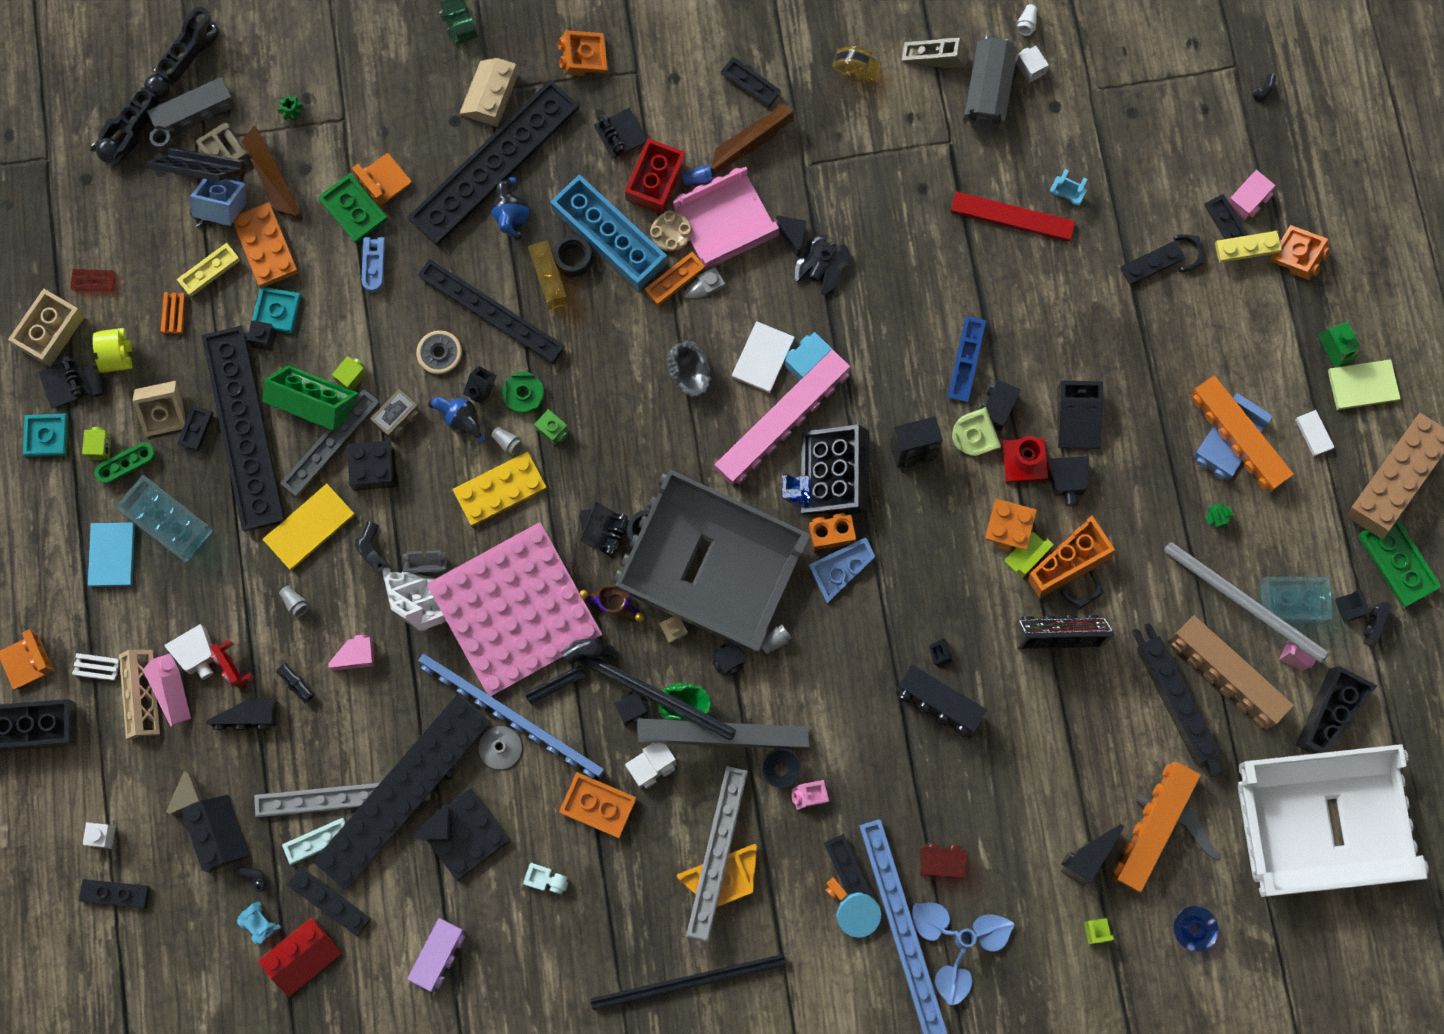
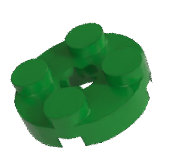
(515, 384)

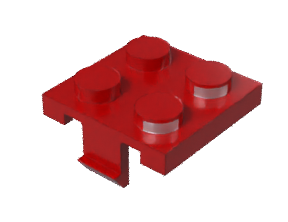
(230, 672)

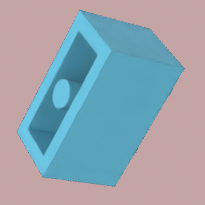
(807, 355)

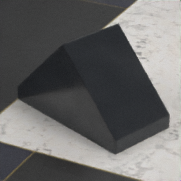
(792, 231)
(437, 827)

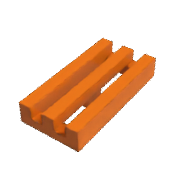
(165, 311)

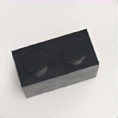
(1000, 402)

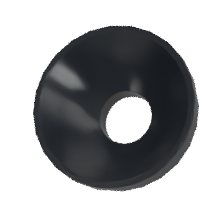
(776, 757)

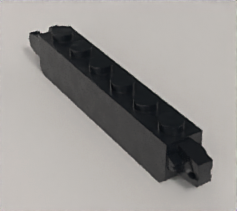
(1178, 700)

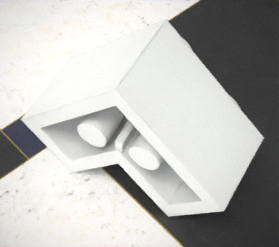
(651, 764)

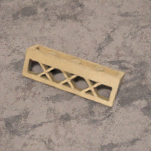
(131, 695)

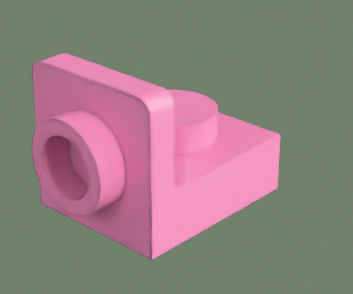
(809, 794)

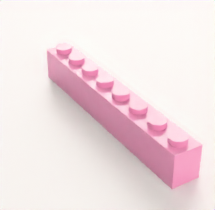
(782, 418)

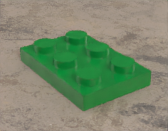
(352, 208)

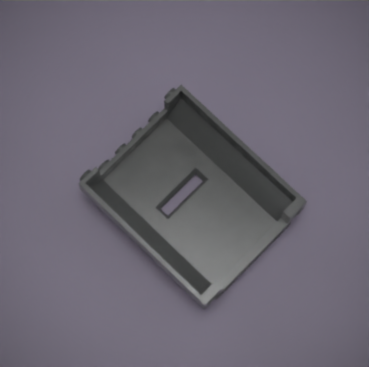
(739, 575)

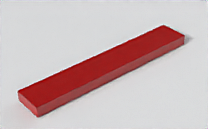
(1012, 216)

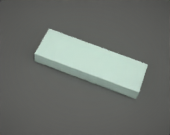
(312, 842)

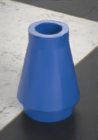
(698, 176)

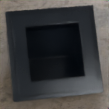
(940, 652)

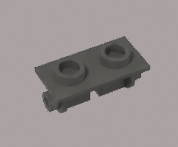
(434, 561)

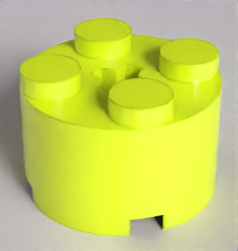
(112, 350)

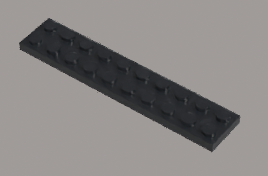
(493, 162)
(243, 428)
(401, 792)

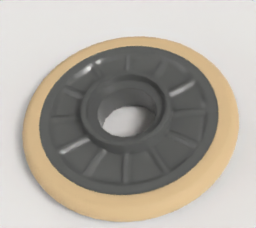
(435, 340)

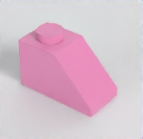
(354, 654)
(1296, 657)

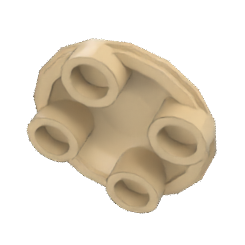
(670, 231)

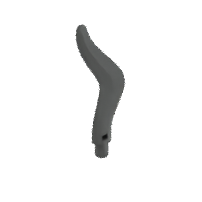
(1193, 824)

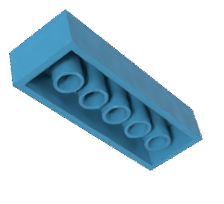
(609, 232)

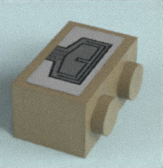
(395, 415)

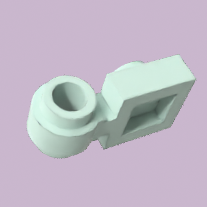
(539, 877)

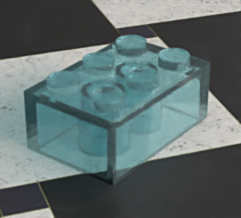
(1297, 599)

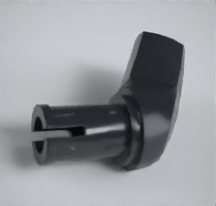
(367, 549)
(587, 648)

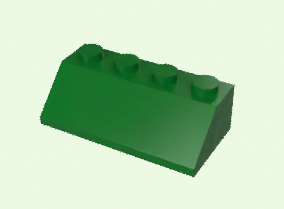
(309, 397)

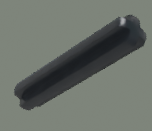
(555, 684)

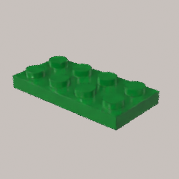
(1400, 564)

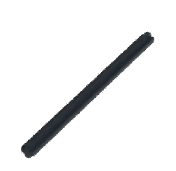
(659, 697)
(688, 982)

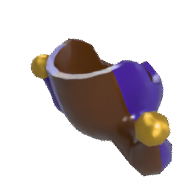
(613, 603)

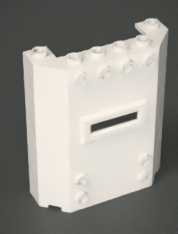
(1292, 827)

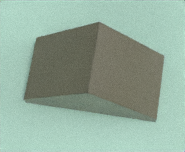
(184, 795)

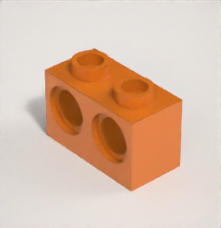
(833, 538)

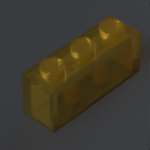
(548, 275)

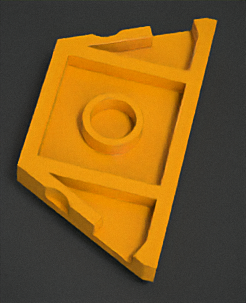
(737, 878)

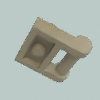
(212, 145)

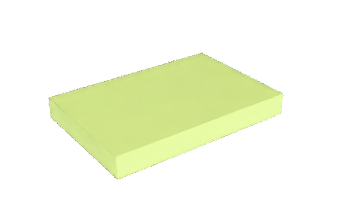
(1364, 384)

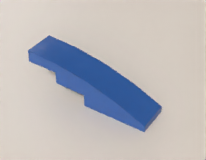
(966, 358)

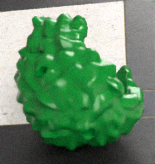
(689, 694)

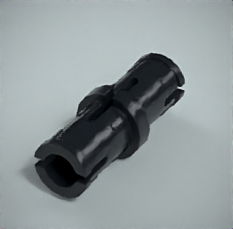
(295, 683)

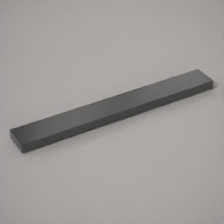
(746, 736)

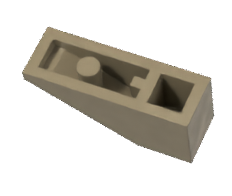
(936, 53)

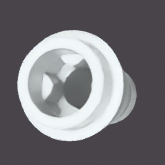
(1027, 21)

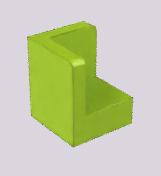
(1098, 931)

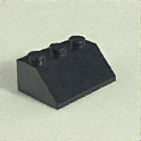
(215, 833)

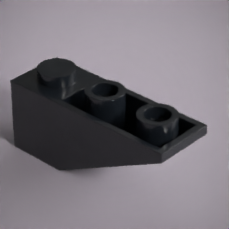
(249, 713)

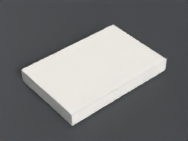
(762, 357)

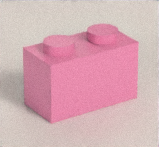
(1251, 194)

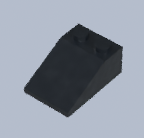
(1087, 860)

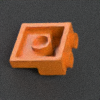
(582, 53)
(1302, 252)

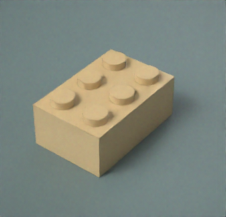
(46, 327)

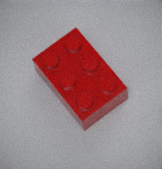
(655, 176)

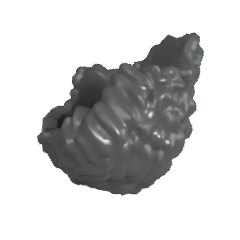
(688, 368)

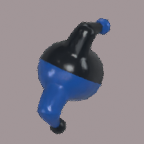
(509, 209)
(459, 415)

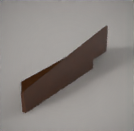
(751, 137)
(270, 174)

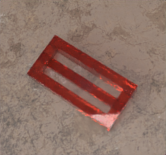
(93, 288)

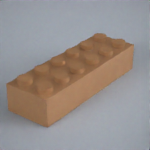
(1399, 477)
(1230, 673)

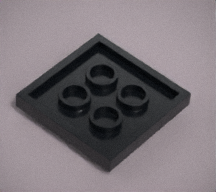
(472, 836)

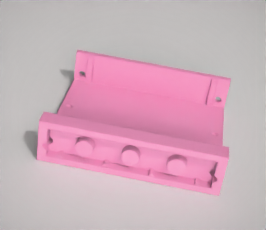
(725, 218)

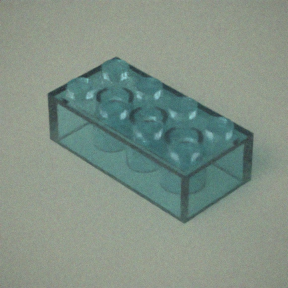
(164, 518)

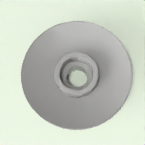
(511, 747)

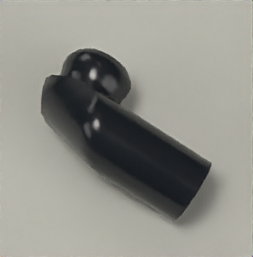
(1268, 86)
(256, 875)

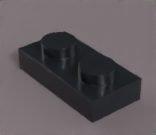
(195, 428)
(1379, 615)

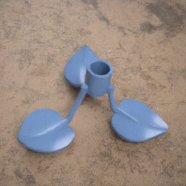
(991, 930)

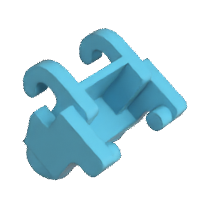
(1069, 189)
(257, 924)

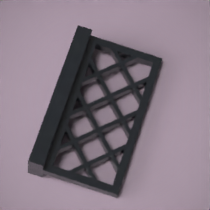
(199, 165)

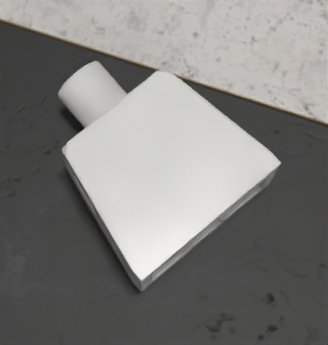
(193, 651)

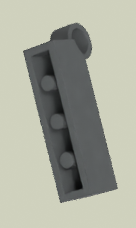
(188, 110)

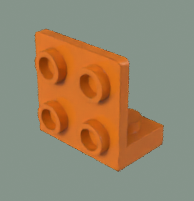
(382, 179)
(25, 660)

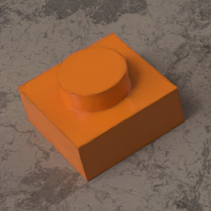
(835, 890)

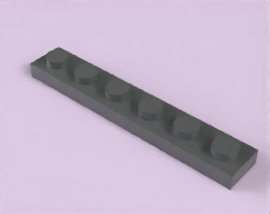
(329, 445)

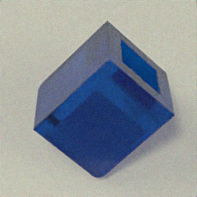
(796, 488)

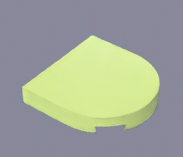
(975, 433)

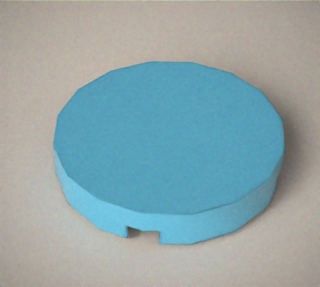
(858, 915)

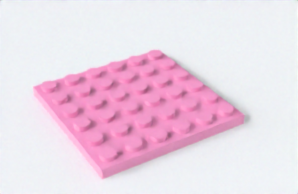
(513, 609)

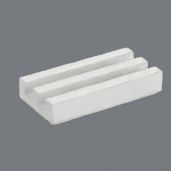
(78, 664)

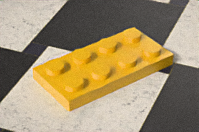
(499, 489)

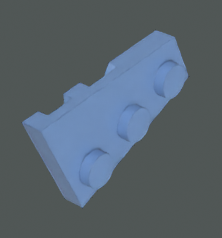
(840, 567)

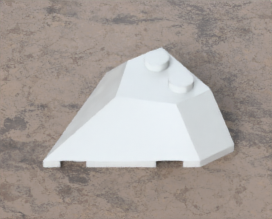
(412, 599)

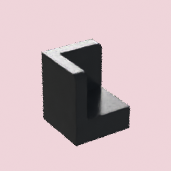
(1352, 606)

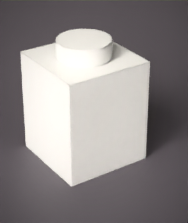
(1032, 63)
(99, 835)

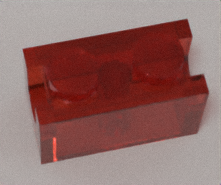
(942, 862)

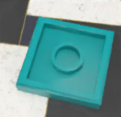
(277, 308)
(45, 435)

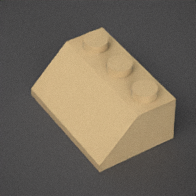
(490, 91)

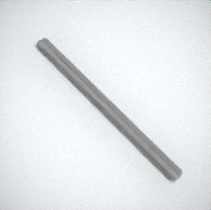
(1246, 602)

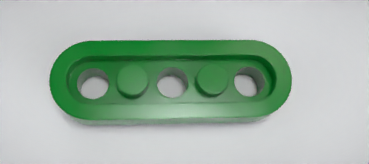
(115, 464)

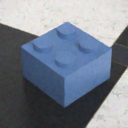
(218, 200)

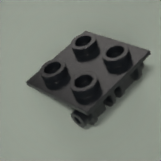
(620, 132)
(64, 382)
(604, 529)

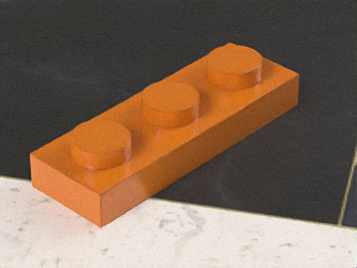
(674, 278)

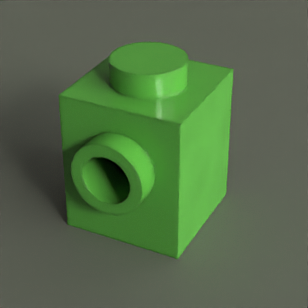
(552, 428)

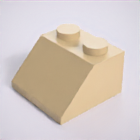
(159, 408)

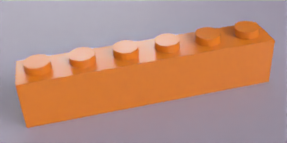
(1241, 434)
(1156, 826)

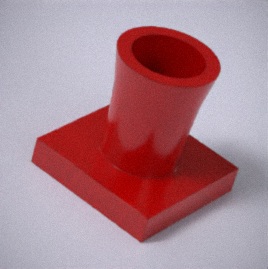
(1022, 469)

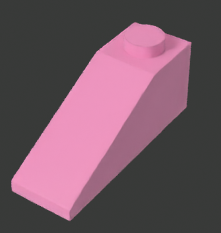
(168, 688)

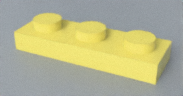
(1248, 246)
(208, 269)

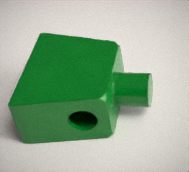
(1340, 344)

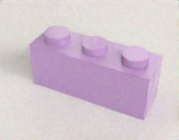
(437, 955)

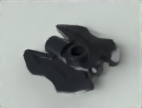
(823, 260)

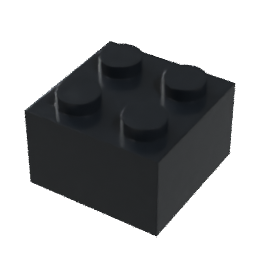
(371, 465)

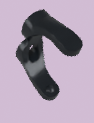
(1195, 240)
(1080, 603)

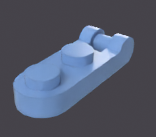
(373, 263)

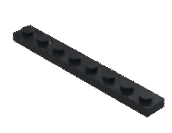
(491, 311)

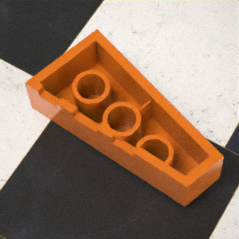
(1076, 556)

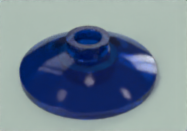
(1206, 925)

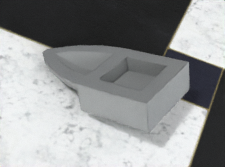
(705, 284)

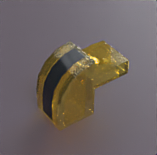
(857, 60)

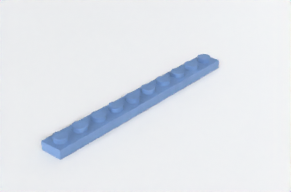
(518, 722)
(902, 928)

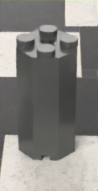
(990, 83)

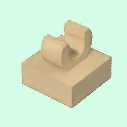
(673, 629)

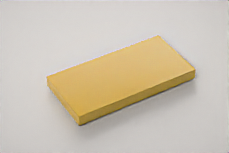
(308, 527)

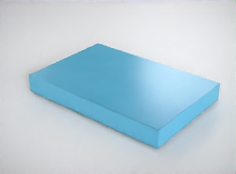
(111, 554)

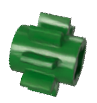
(285, 109)
(1219, 515)

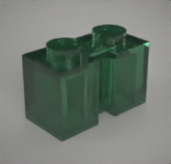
(459, 21)

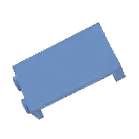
(1217, 453)

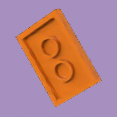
(597, 805)

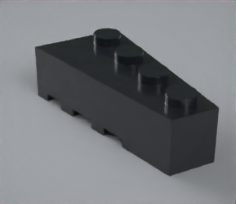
(1334, 708)

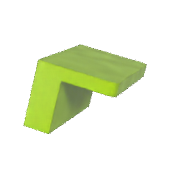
(1023, 561)

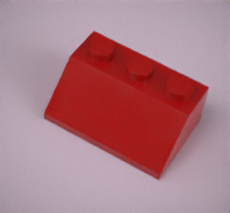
(300, 957)

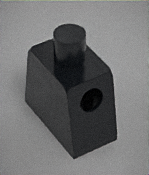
(1068, 477)

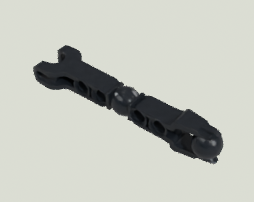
(156, 86)

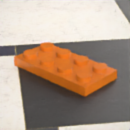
(265, 245)

